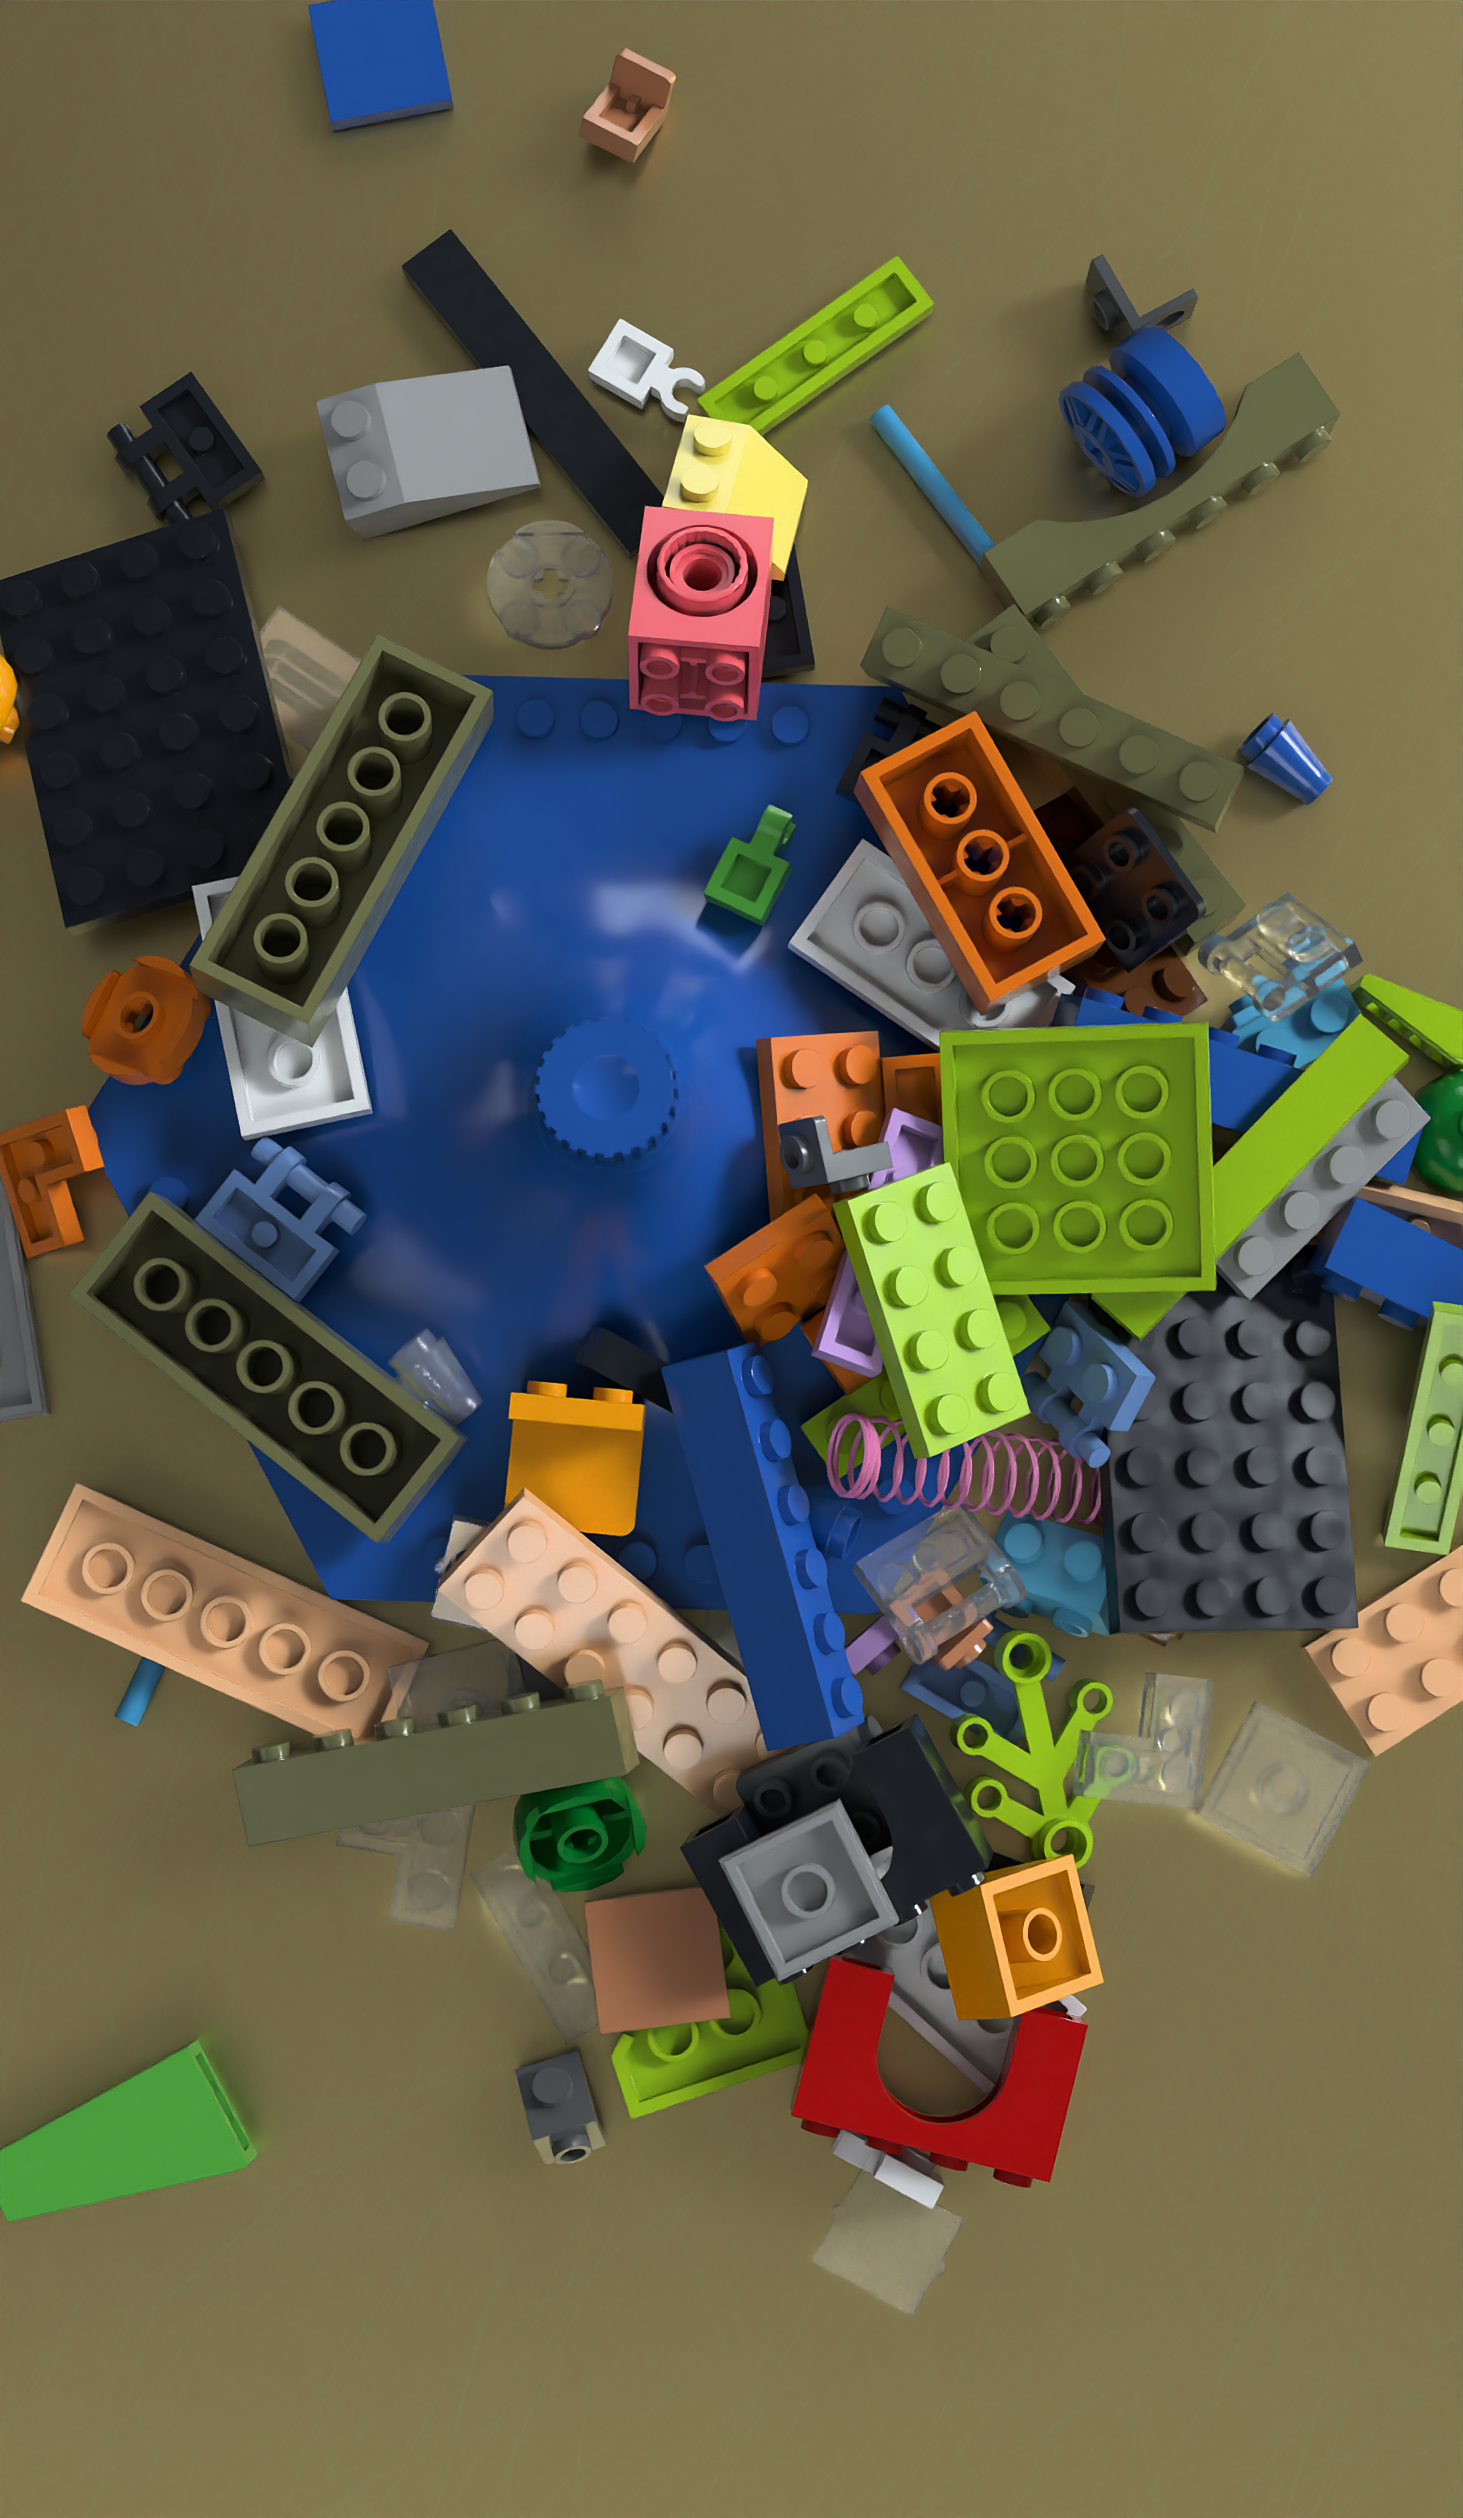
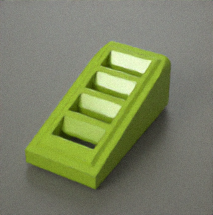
(1419, 1019)

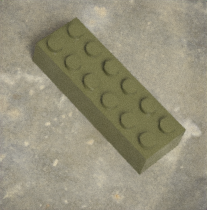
(343, 841)
(268, 1368)

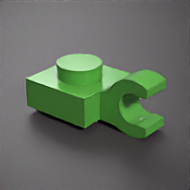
(752, 874)

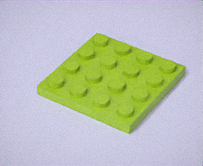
(1084, 1155)

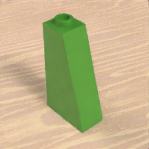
(133, 2138)

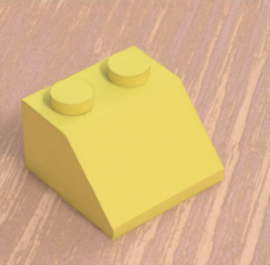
(737, 472)

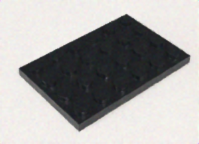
(145, 717)
(1235, 1471)

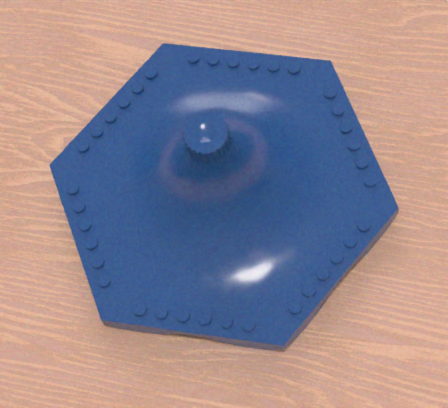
(567, 1101)

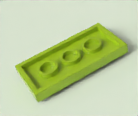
(931, 1309)

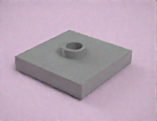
(809, 1890)

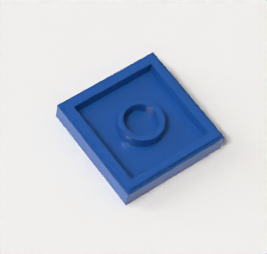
(379, 60)

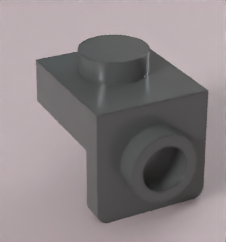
(811, 1162)
(560, 2109)

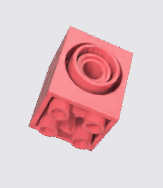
(700, 613)

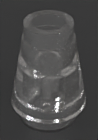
(435, 1376)

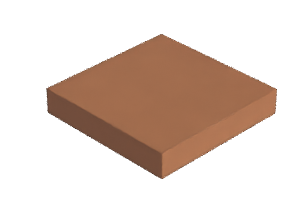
(656, 1960)

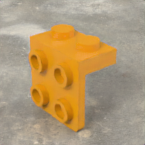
(578, 1454)

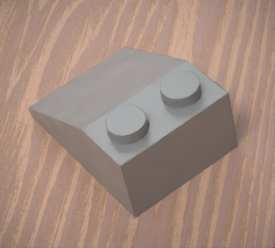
(426, 447)

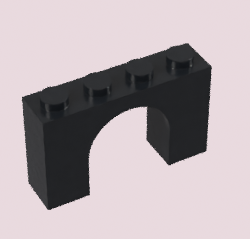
(930, 1826)

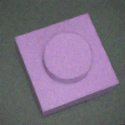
(873, 1647)

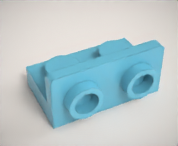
(1303, 1032)

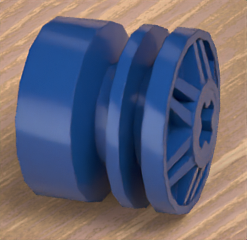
(1142, 410)

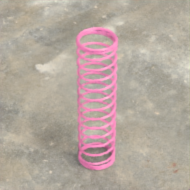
(872, 1463)

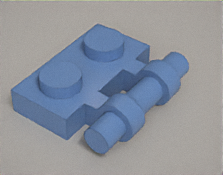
(268, 1234)
(1098, 1370)
(976, 1687)

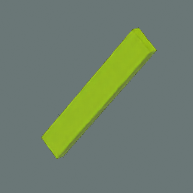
(1279, 1150)

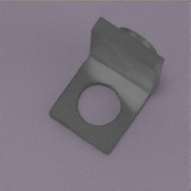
(1116, 311)

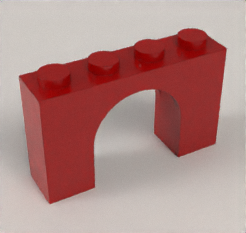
(1008, 2129)

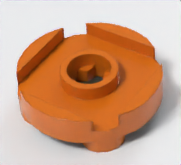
(169, 1038)

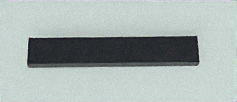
(549, 400)

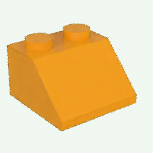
(1016, 1940)

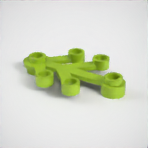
(1044, 1762)

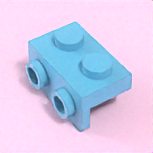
(1060, 1572)

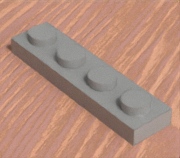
(1322, 1189)

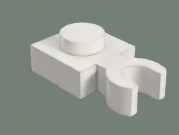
(637, 367)
(906, 2173)

